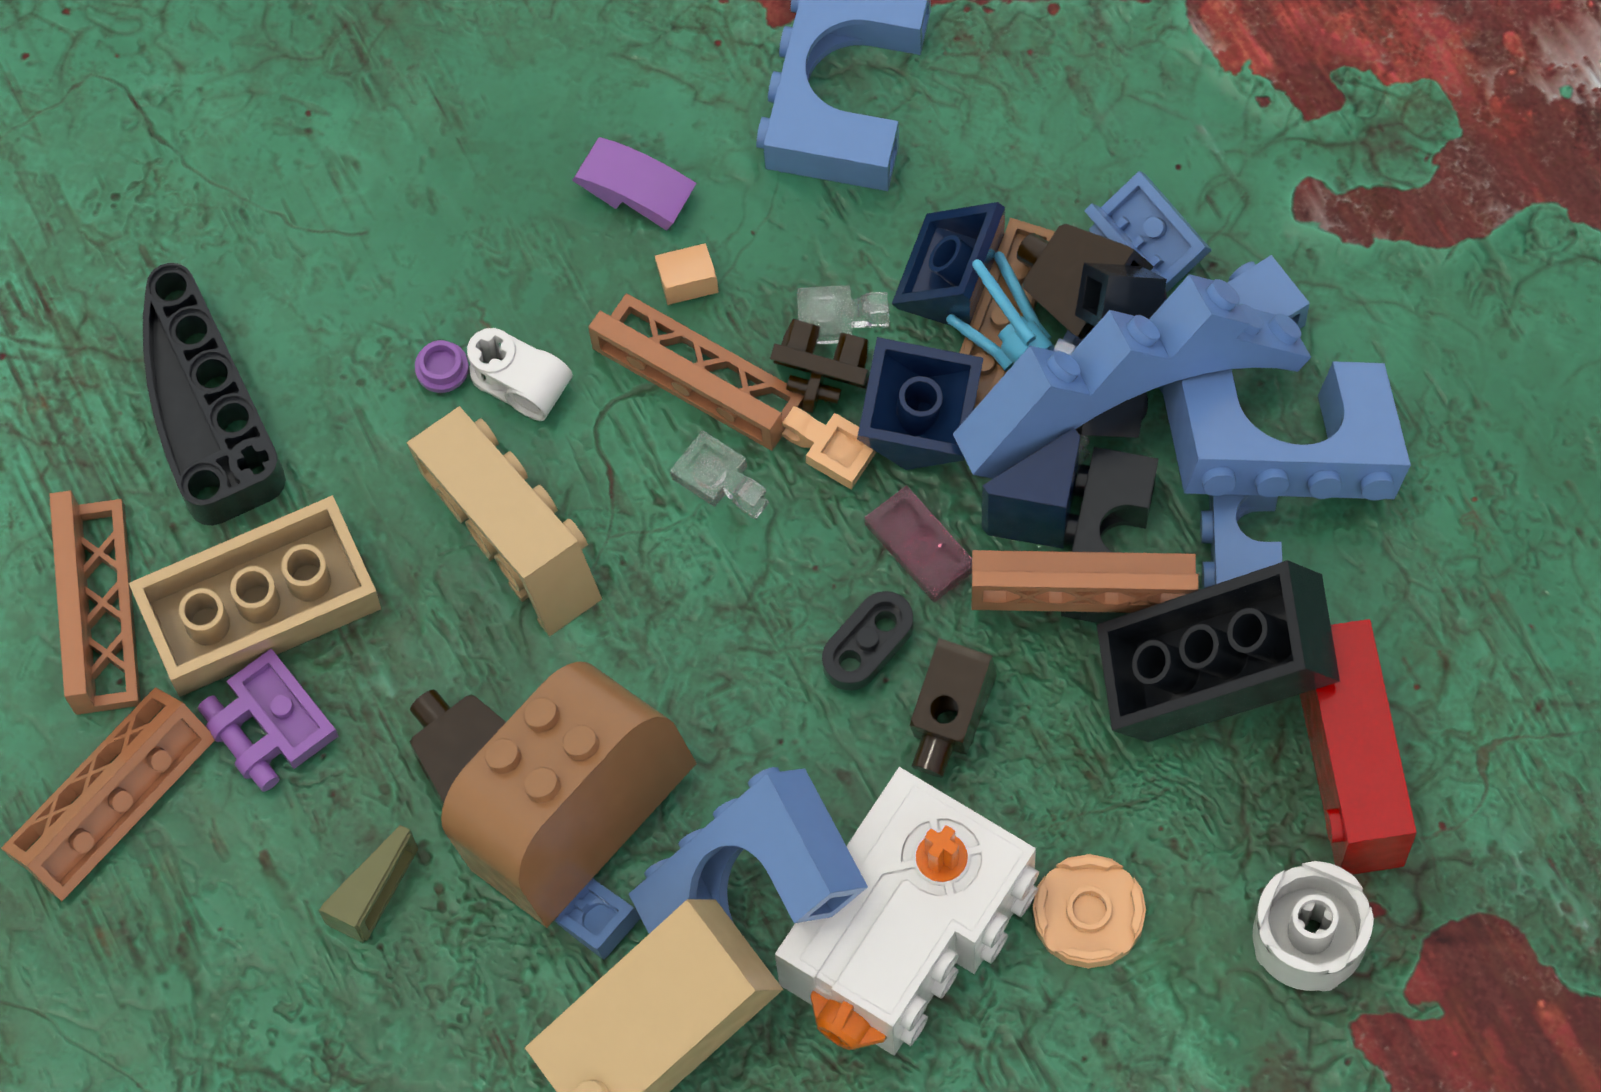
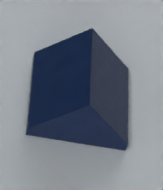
(940, 267)
(917, 402)
(1034, 495)

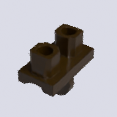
(798, 353)

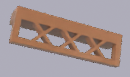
(692, 380)
(1079, 580)
(74, 598)
(110, 794)

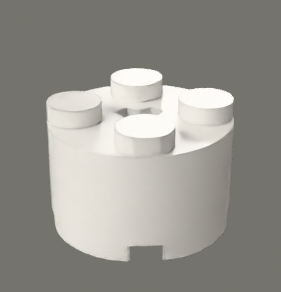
(1284, 910)

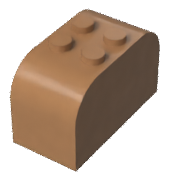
(562, 788)

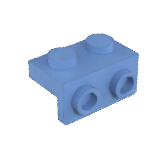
(1151, 226)

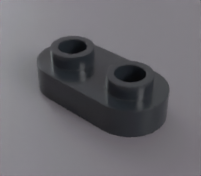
(865, 642)

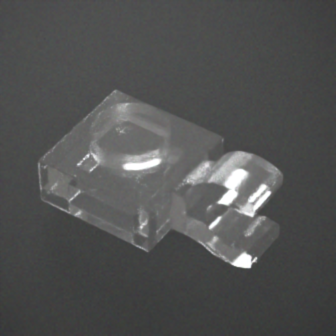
(837, 311)
(716, 470)

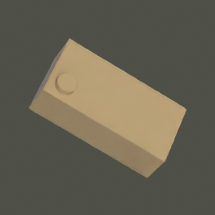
(255, 595)
(658, 1007)

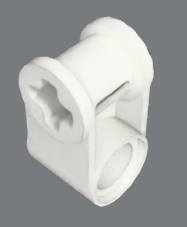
(524, 378)

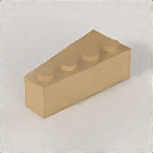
(508, 517)

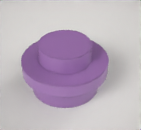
(441, 366)

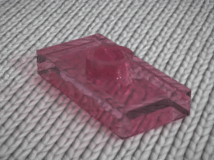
(919, 543)

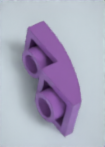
(631, 177)

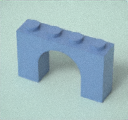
(808, 134)
(1228, 455)
(779, 824)

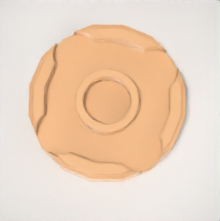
(1089, 911)

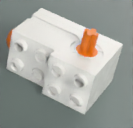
(933, 899)

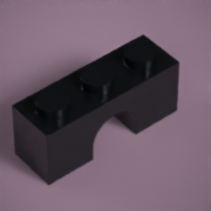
(1127, 291)
(1115, 493)

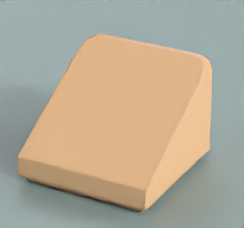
(686, 274)

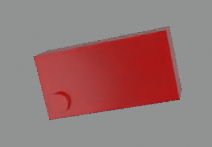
(1359, 758)

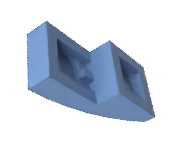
(598, 918)

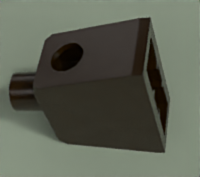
(1059, 266)
(958, 683)
(450, 736)

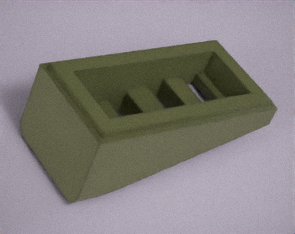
(367, 891)

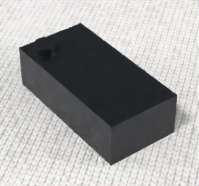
(1218, 652)

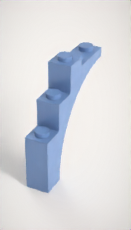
(1123, 356)

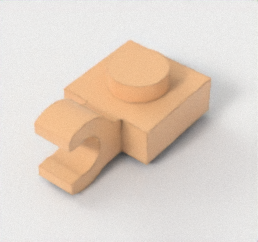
(832, 446)

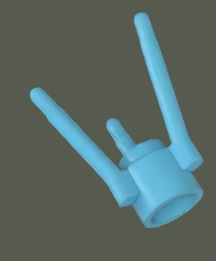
(1020, 332)

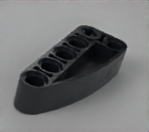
(194, 417)

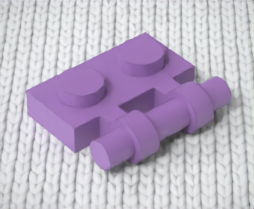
(281, 709)

